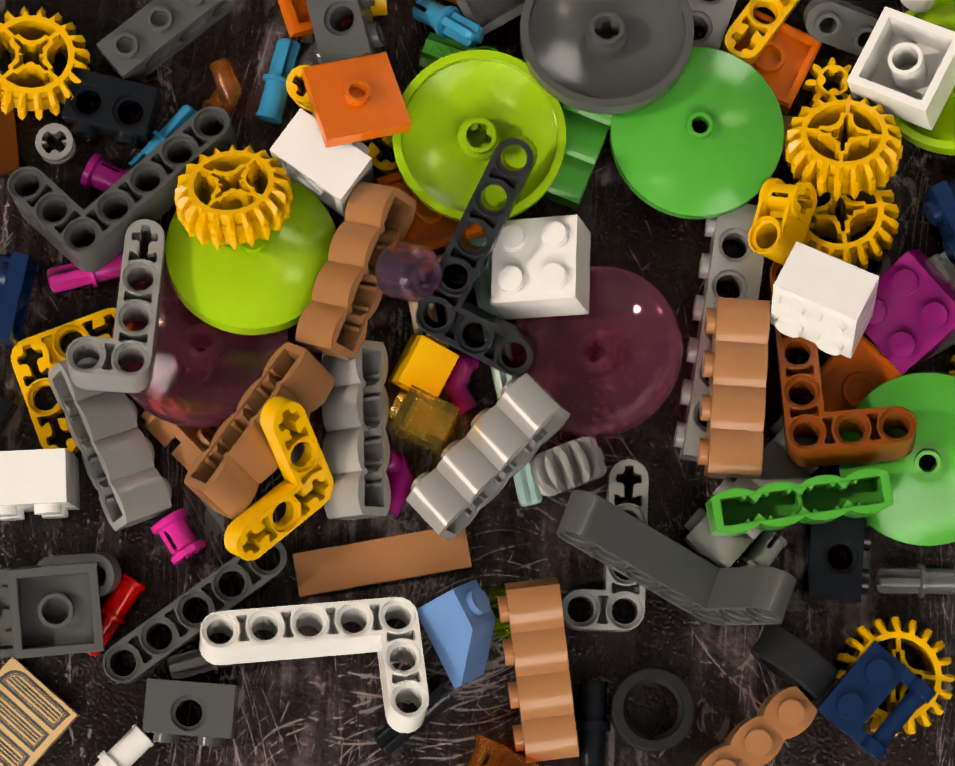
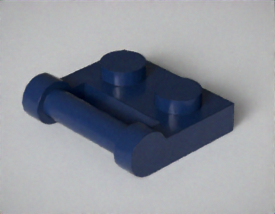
(863, 691)

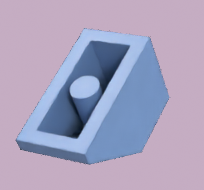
(460, 631)

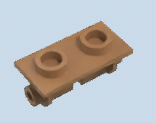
(193, 439)

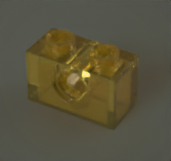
(423, 420)

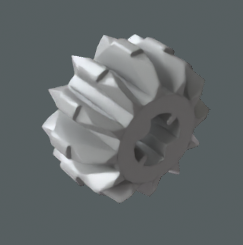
(568, 466)

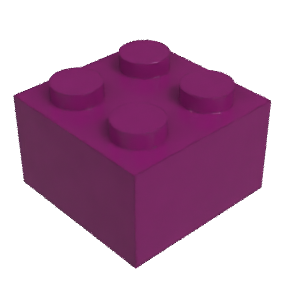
(912, 311)

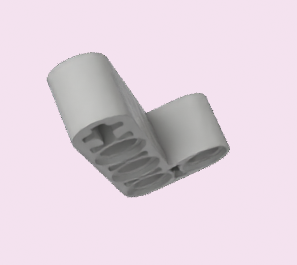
(131, 306)
(614, 587)

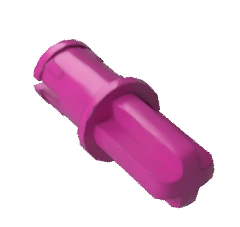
(69, 276)

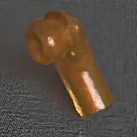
(227, 90)

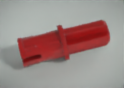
(118, 605)

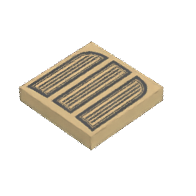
(29, 716)

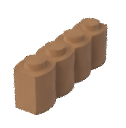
(346, 285)
(736, 388)
(239, 453)
(541, 669)
(762, 736)

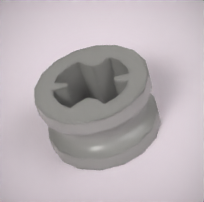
(55, 157)

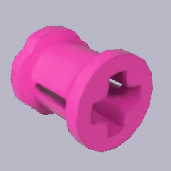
(178, 536)

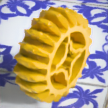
(33, 41)
(869, 153)
(235, 207)
(857, 215)
(932, 676)

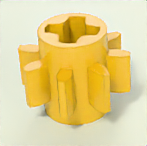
(826, 75)

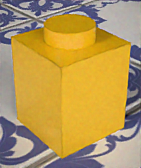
(424, 364)

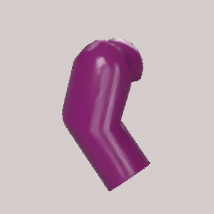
(457, 383)
(400, 480)

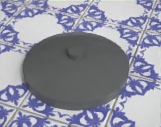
(606, 51)

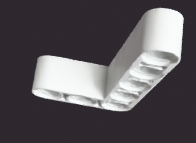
(331, 641)

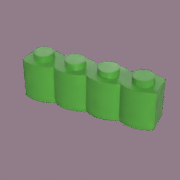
(584, 142)
(811, 502)

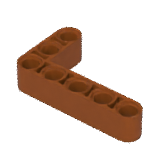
(828, 426)

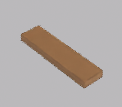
(379, 561)

